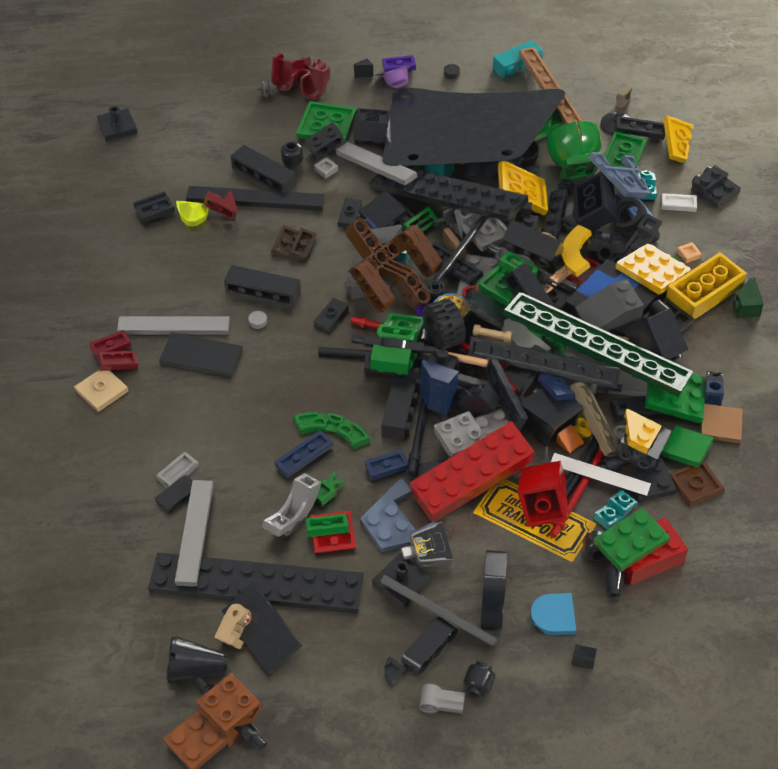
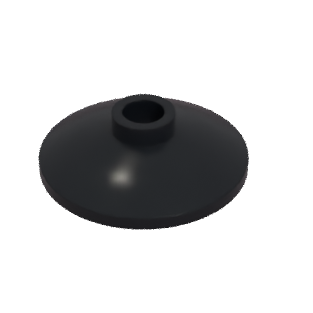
(608, 121)

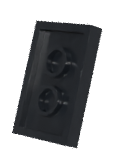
(488, 171)

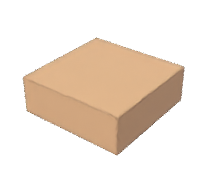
(689, 252)

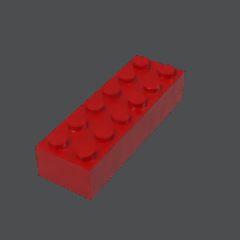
(472, 471)

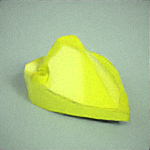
(192, 212)

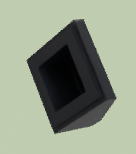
(363, 69)
(584, 656)

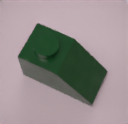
(749, 300)

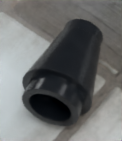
(614, 581)

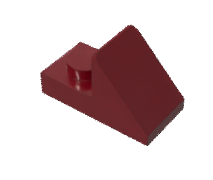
(225, 207)

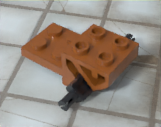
(221, 719)

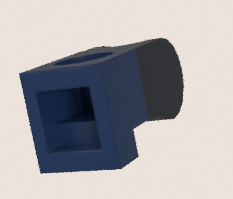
(714, 388)

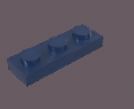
(303, 454)

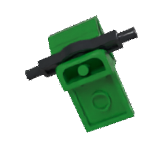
(508, 261)
(396, 344)

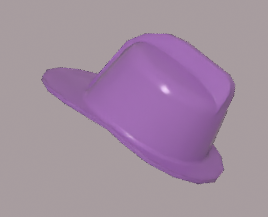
(396, 77)

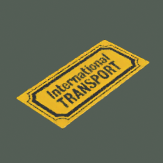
(503, 508)

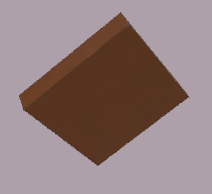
(697, 484)

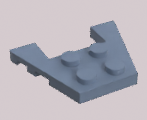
(623, 178)
(386, 521)

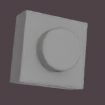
(326, 168)

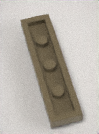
(595, 418)

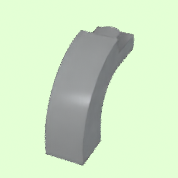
(296, 507)

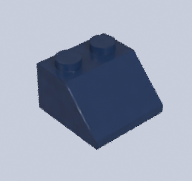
(438, 386)

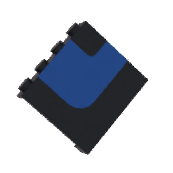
(601, 278)

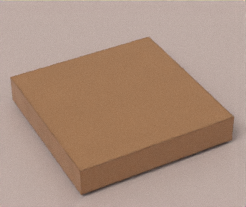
(722, 423)

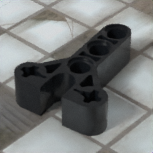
(494, 589)

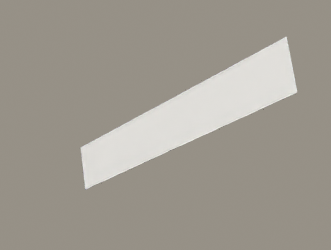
(602, 474)

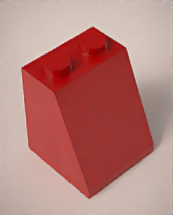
(543, 493)

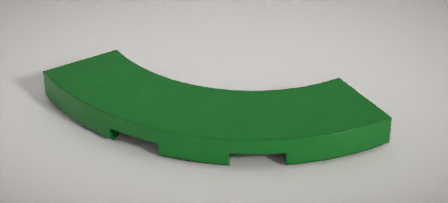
(334, 424)

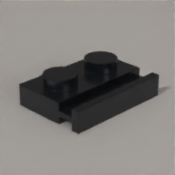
(154, 207)

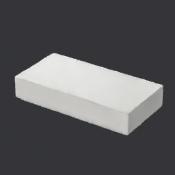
(679, 202)

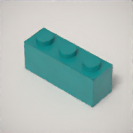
(510, 62)

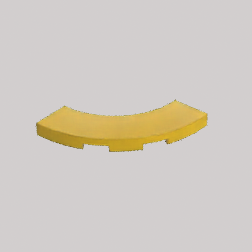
(571, 254)

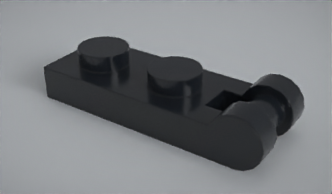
(635, 404)

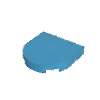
(554, 614)

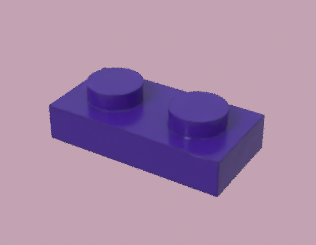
(396, 62)

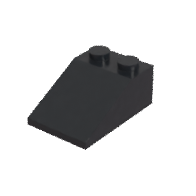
(371, 125)

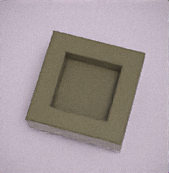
(623, 96)

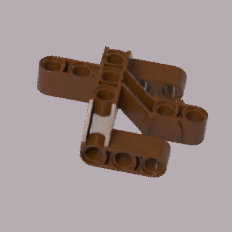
(379, 263)

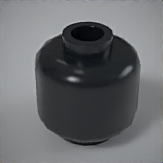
(292, 154)
(590, 549)
(479, 678)

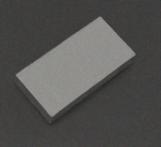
(177, 469)

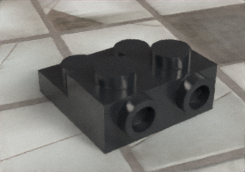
(714, 186)

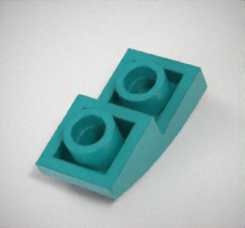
(650, 180)
(615, 510)

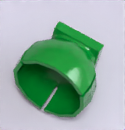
(571, 152)

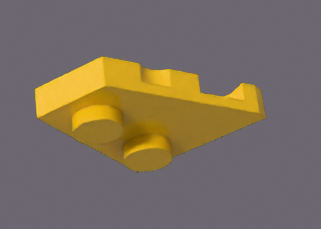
(640, 431)

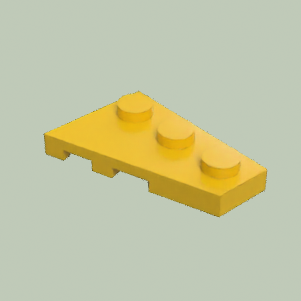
(677, 138)

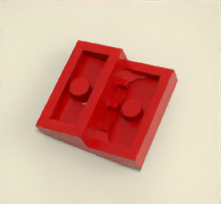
(335, 542)

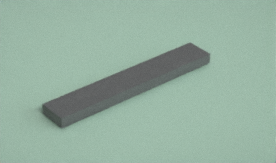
(433, 607)

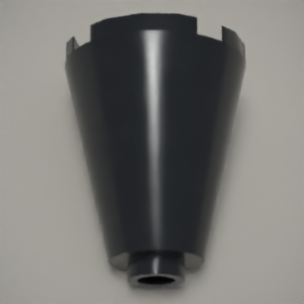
(193, 660)

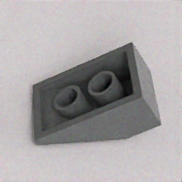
(612, 306)

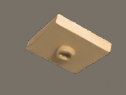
(101, 389)

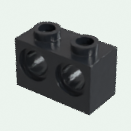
(325, 141)

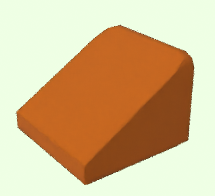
(569, 439)

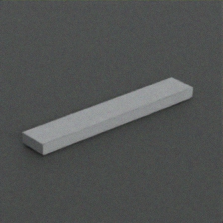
(375, 163)
(177, 324)
(194, 533)

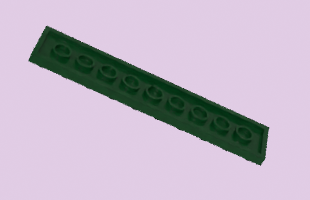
(598, 344)

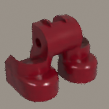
(312, 77)

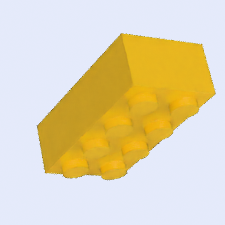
(706, 285)

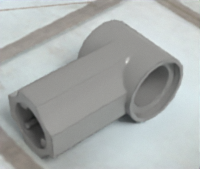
(435, 699)

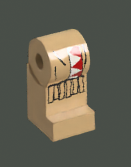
(232, 625)

